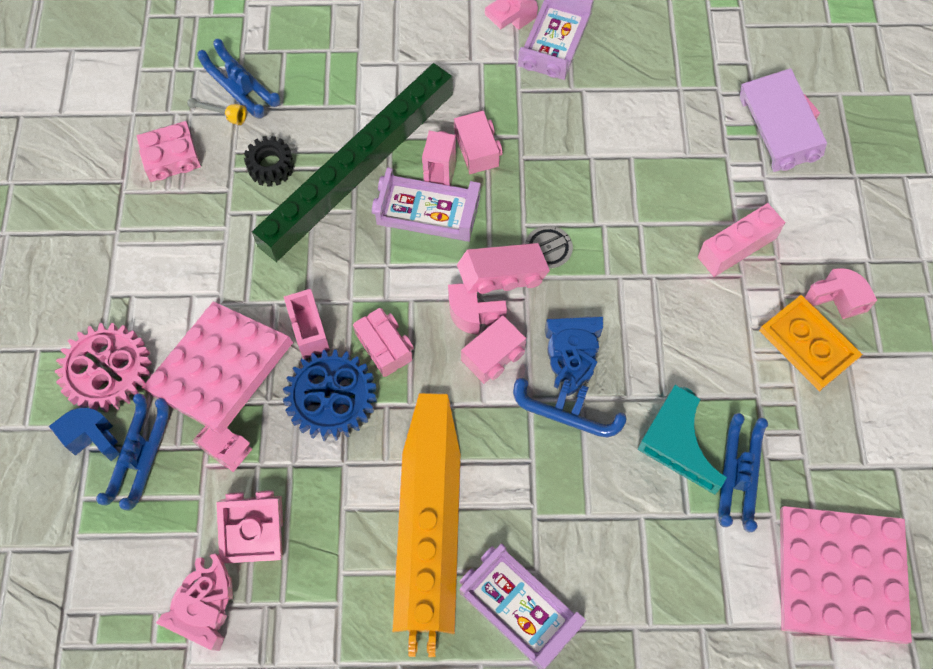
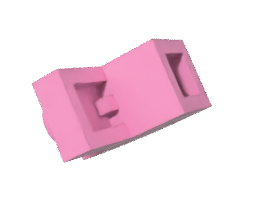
(512, 11)
(847, 290)
(468, 313)
(225, 448)

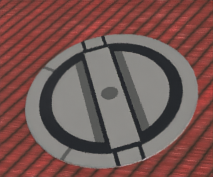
(553, 243)

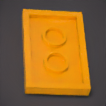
(810, 342)

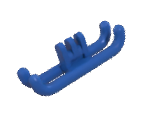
(239, 81)
(136, 454)
(741, 473)

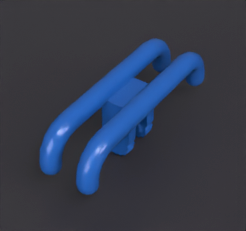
(560, 415)

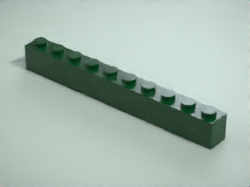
(353, 163)

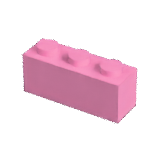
(741, 239)
(502, 268)

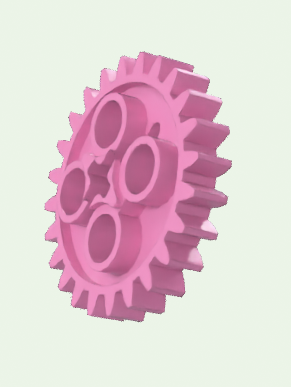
(85, 387)

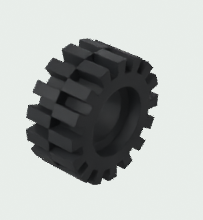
(272, 173)

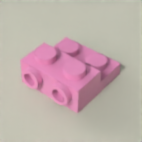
(168, 151)
(250, 527)

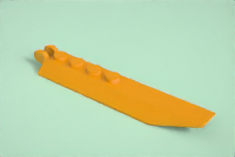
(428, 524)

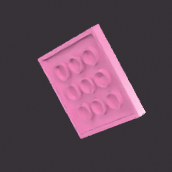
(217, 366)
(844, 575)

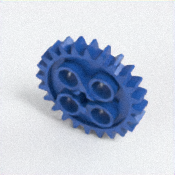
(325, 418)

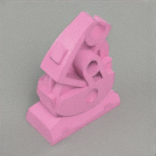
(200, 609)

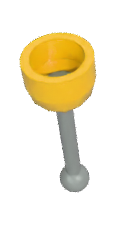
(234, 113)

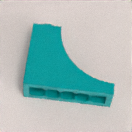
(674, 443)

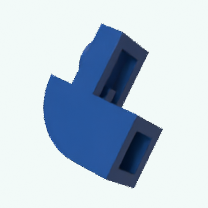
(81, 428)

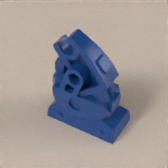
(575, 347)

